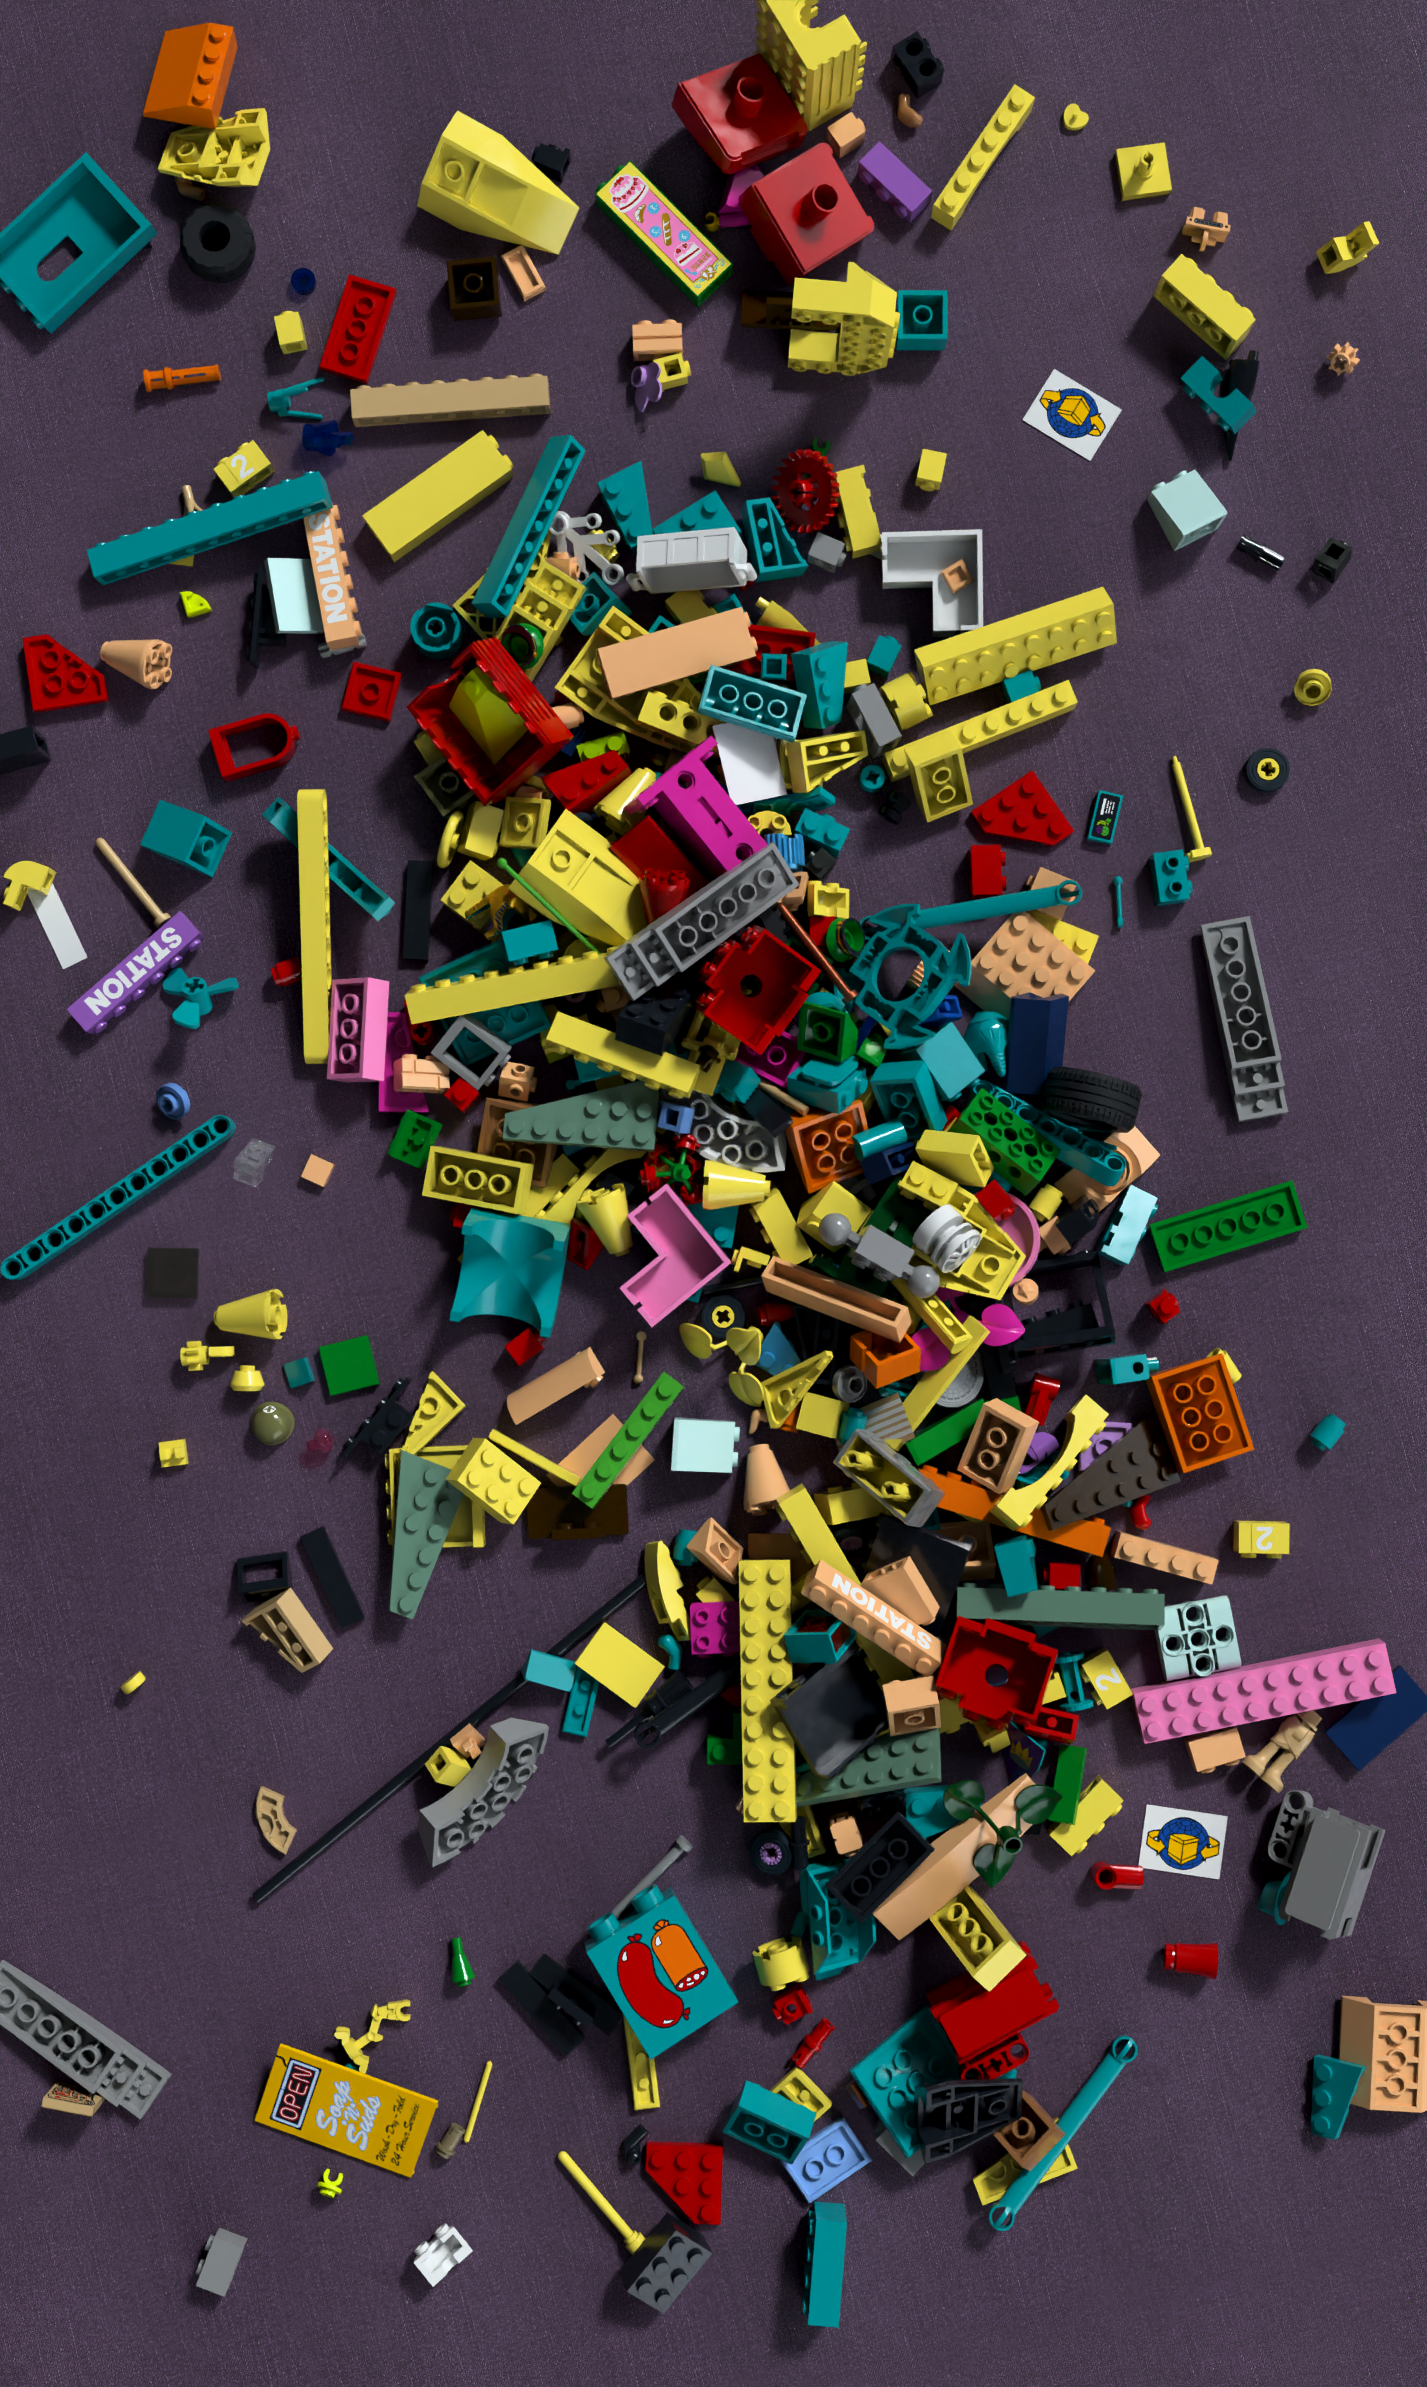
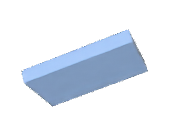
(827, 2159)

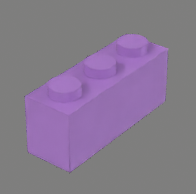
(894, 182)

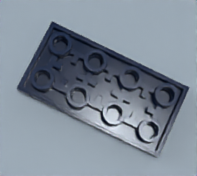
(1378, 1721)

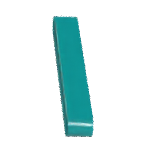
(1075, 1147)

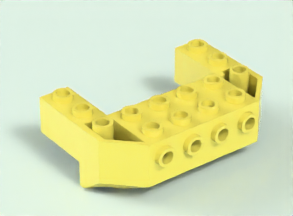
(866, 318)

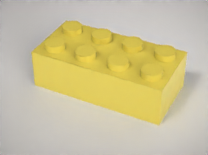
(1204, 306)
(478, 1179)
(977, 1938)

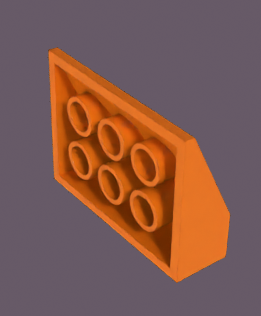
(192, 75)
(1199, 1413)

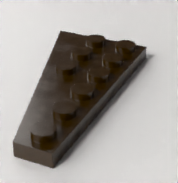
(1123, 1472)

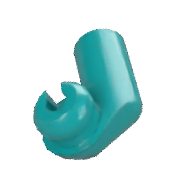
(673, 1648)
(800, 1924)

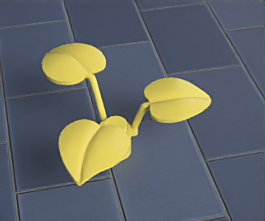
(745, 1344)

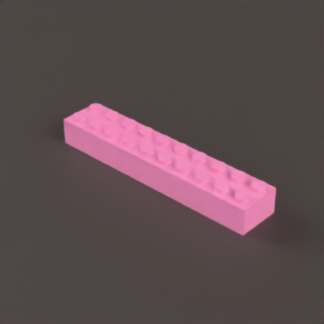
(1263, 1691)

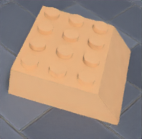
(1020, 961)

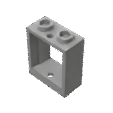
(872, 715)
(484, 1034)

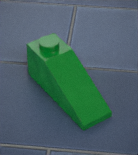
(871, 1052)

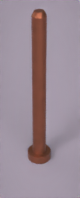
(819, 957)

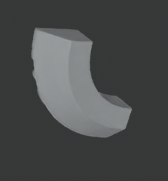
(485, 1791)

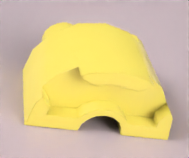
(770, 823)
(827, 900)

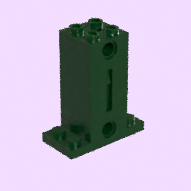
(888, 1215)

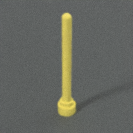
(632, 2238)

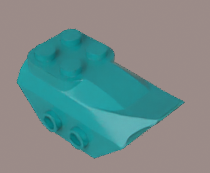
(834, 1932)

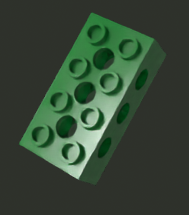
(1013, 1146)

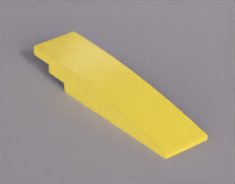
(547, 606)

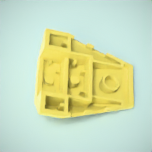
(220, 156)
(990, 1265)

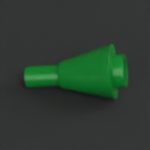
(461, 1969)

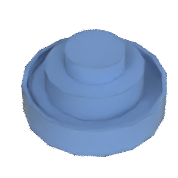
(173, 1100)

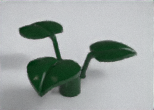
(992, 1860)

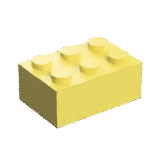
(938, 776)
(493, 1480)

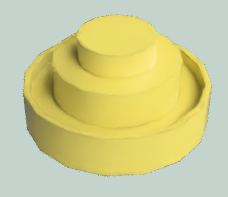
(1312, 687)

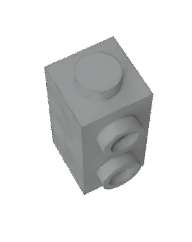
(883, 2137)

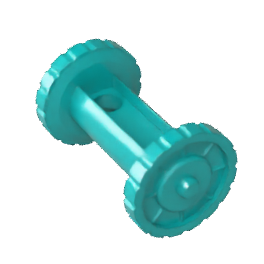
(1072, 1681)

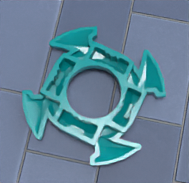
(941, 972)

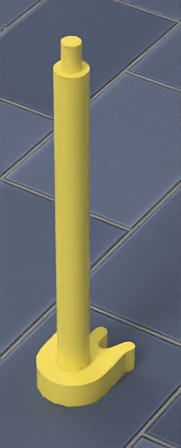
(1200, 852)

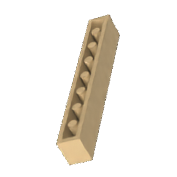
(450, 400)

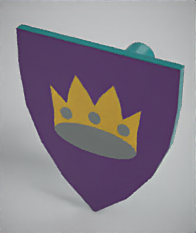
(1024, 1753)

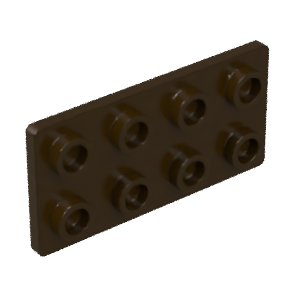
(774, 311)
(563, 1516)

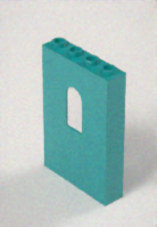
(95, 217)

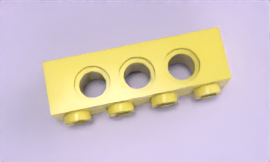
(650, 719)

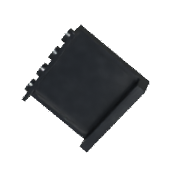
(934, 1555)
(832, 1712)

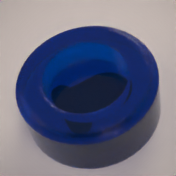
(303, 281)

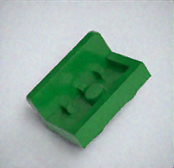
(414, 1139)

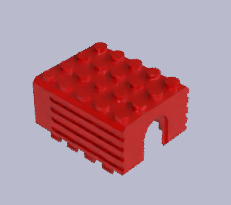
(542, 741)

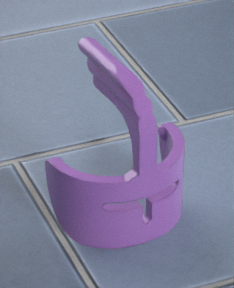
(1042, 1446)

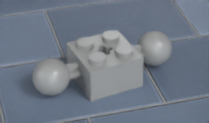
(880, 1254)

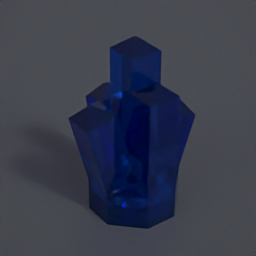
(325, 437)

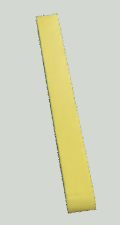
(314, 923)

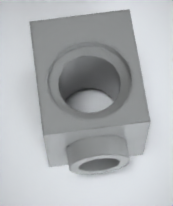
(827, 552)

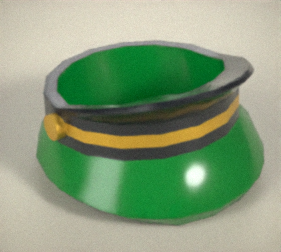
(523, 644)
(845, 939)

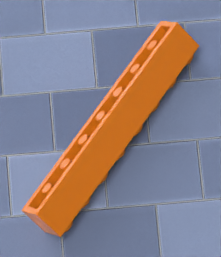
(976, 1501)

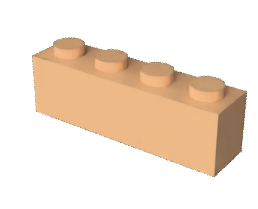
(1164, 1557)

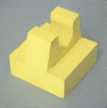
(173, 1453)

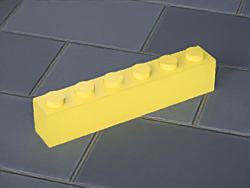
(599, 1046)

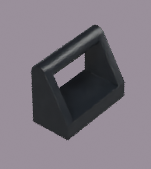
(264, 1589)

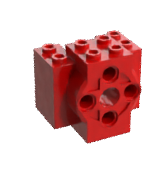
(779, 992)
(980, 1648)

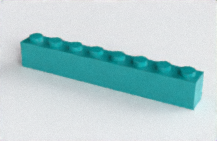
(528, 527)

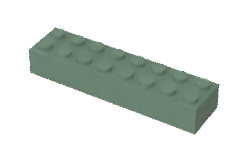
(1064, 1608)

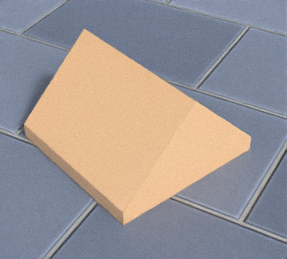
(717, 1551)

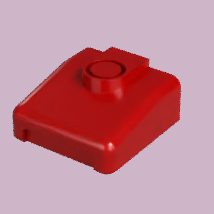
(739, 114)
(804, 213)

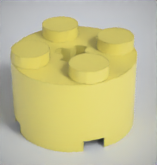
(905, 701)
(781, 1963)

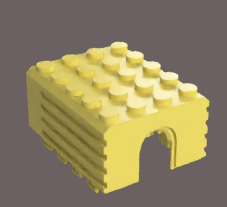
(811, 64)

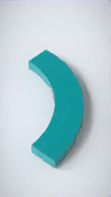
(785, 804)

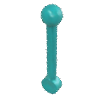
(1118, 881)

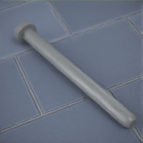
(681, 1846)

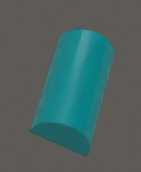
(751, 703)

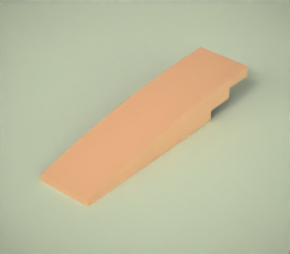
(950, 1864)

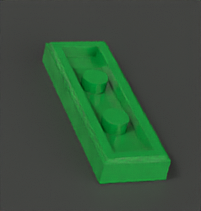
(1068, 1783)

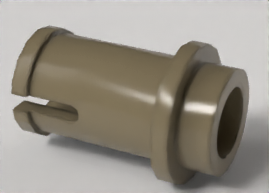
(450, 2140)

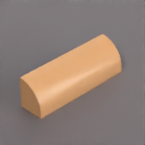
(553, 1385)

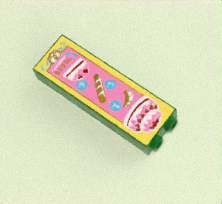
(663, 233)

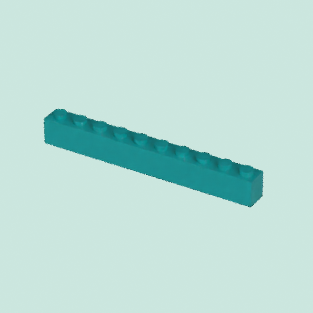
(209, 528)

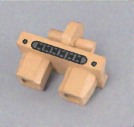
(1206, 231)

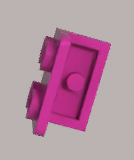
(715, 1628)

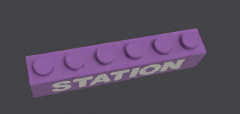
(136, 973)

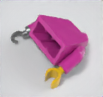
(730, 211)

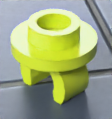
(330, 2188)

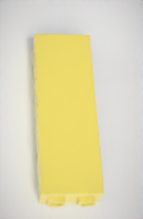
(439, 495)

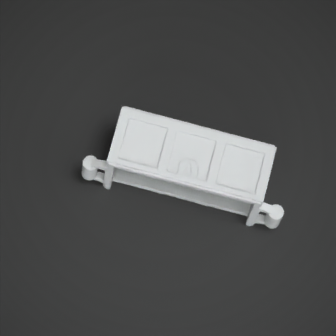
(691, 561)

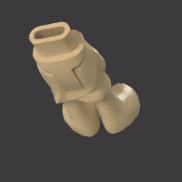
(1294, 1737)

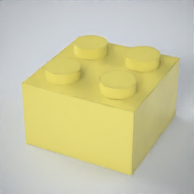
(469, 889)

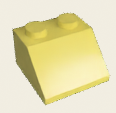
(829, 1200)

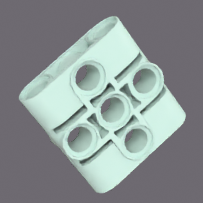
(1218, 1653)

